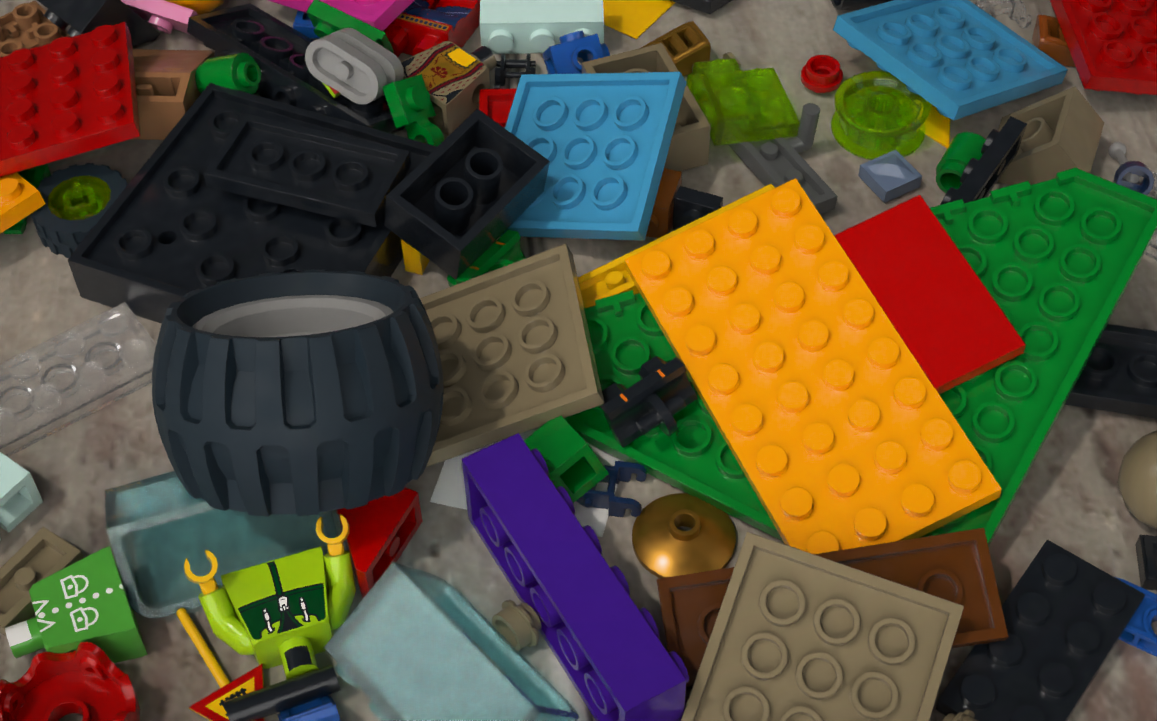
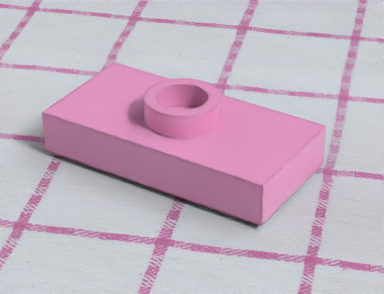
(162, 14)

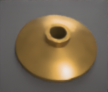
(675, 552)

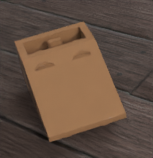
(165, 88)

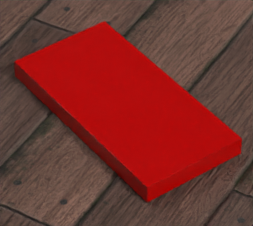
(931, 294)

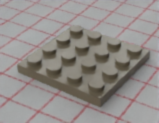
(511, 352)
(820, 643)

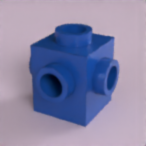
(573, 48)

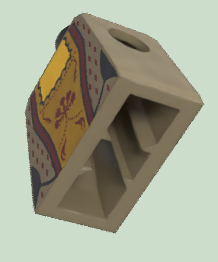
(452, 80)

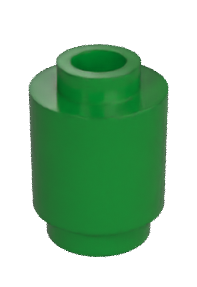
(229, 71)
(956, 157)

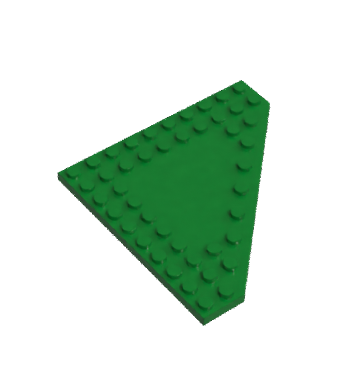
(1050, 260)

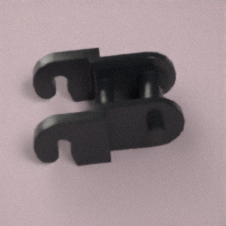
(500, 69)

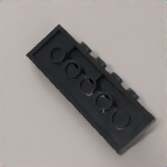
(282, 63)

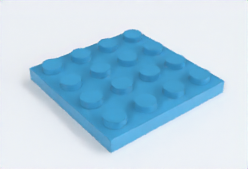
(950, 53)
(603, 147)

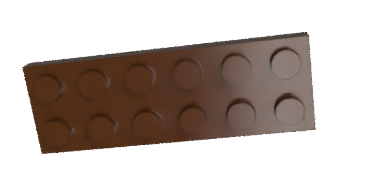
(943, 565)

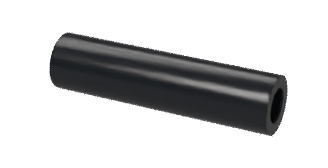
(283, 695)

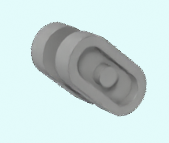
(353, 65)

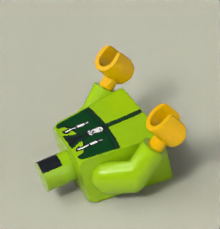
(283, 606)

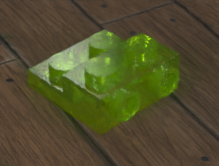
(742, 103)

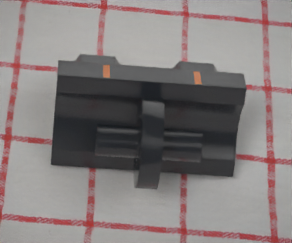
(648, 403)

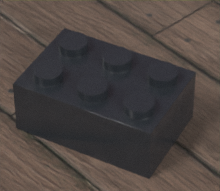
(466, 193)

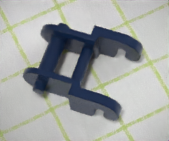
(606, 500)

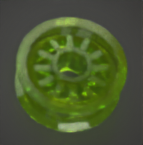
(878, 116)

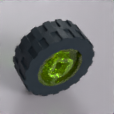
(75, 204)

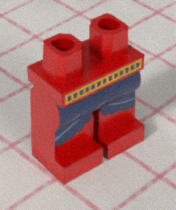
(431, 23)

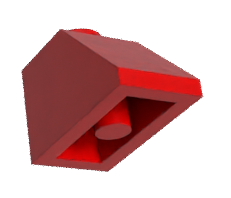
(380, 534)

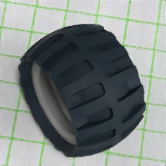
(297, 391)

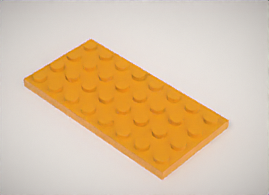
(809, 378)

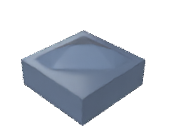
(890, 176)

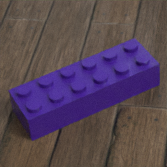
(581, 601)

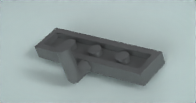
(779, 161)

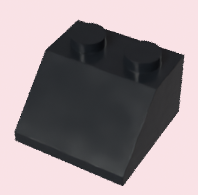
(89, 14)

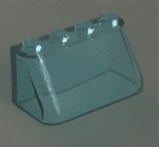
(159, 525)
(437, 658)

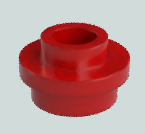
(822, 74)

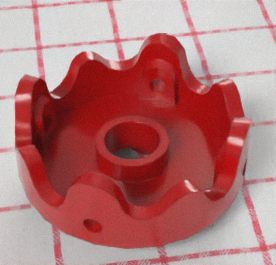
(68, 684)

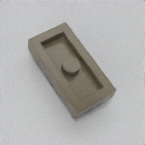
(36, 560)

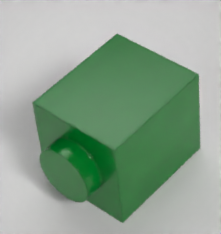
(568, 457)

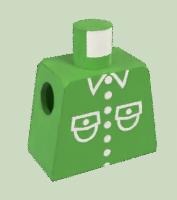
(80, 606)

